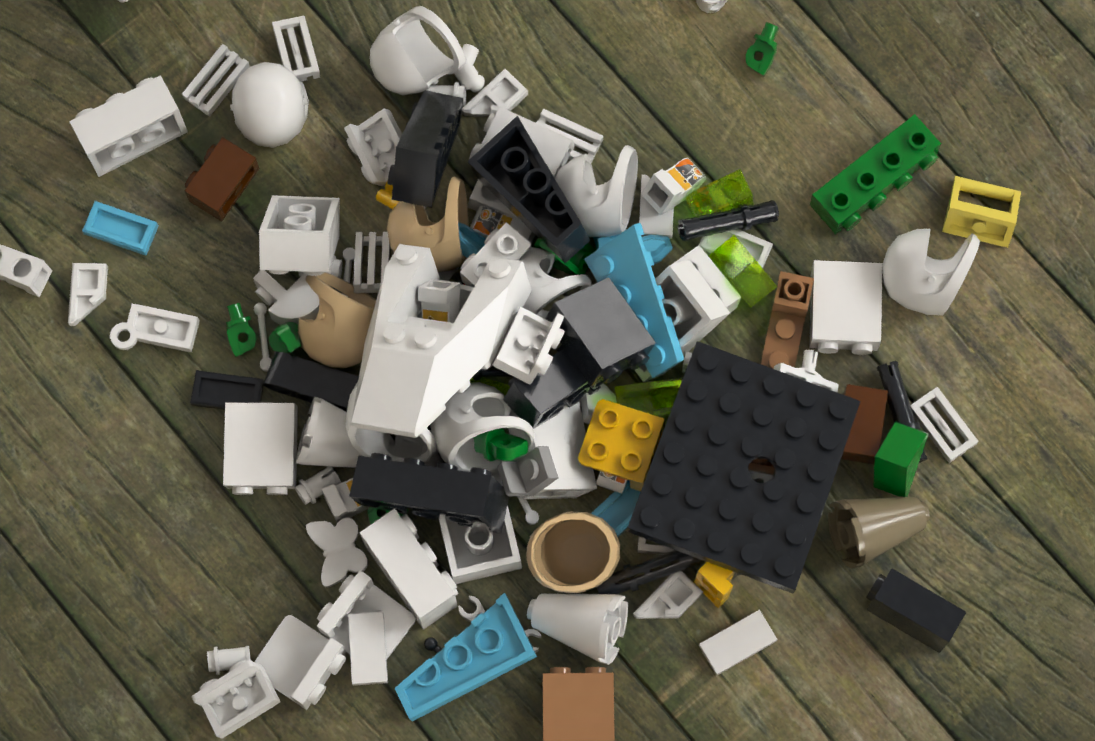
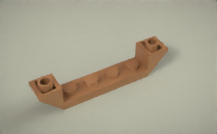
(784, 333)

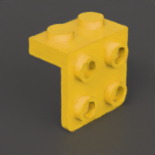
(621, 442)

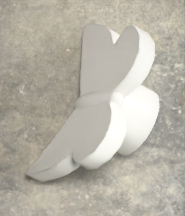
(338, 549)

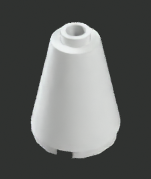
(326, 438)
(582, 621)

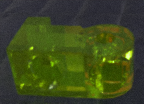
(720, 195)

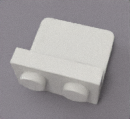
(362, 596)
(300, 661)

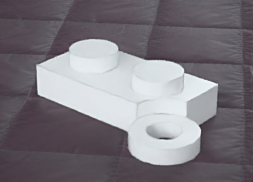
(157, 328)

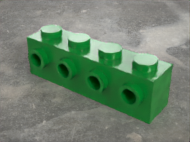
(875, 175)

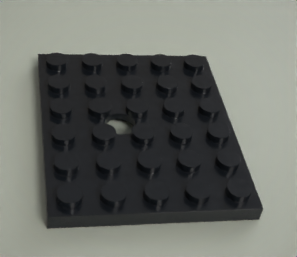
(700, 482)

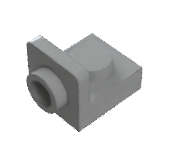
(529, 473)

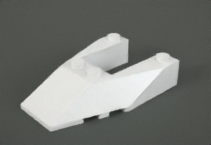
(420, 363)

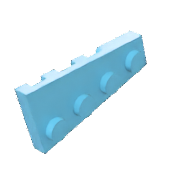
(630, 270)
(476, 656)

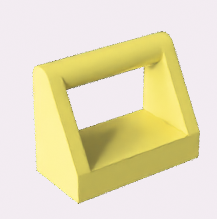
(986, 223)

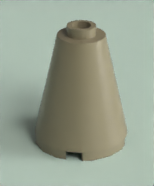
(874, 526)

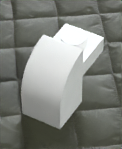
(288, 304)

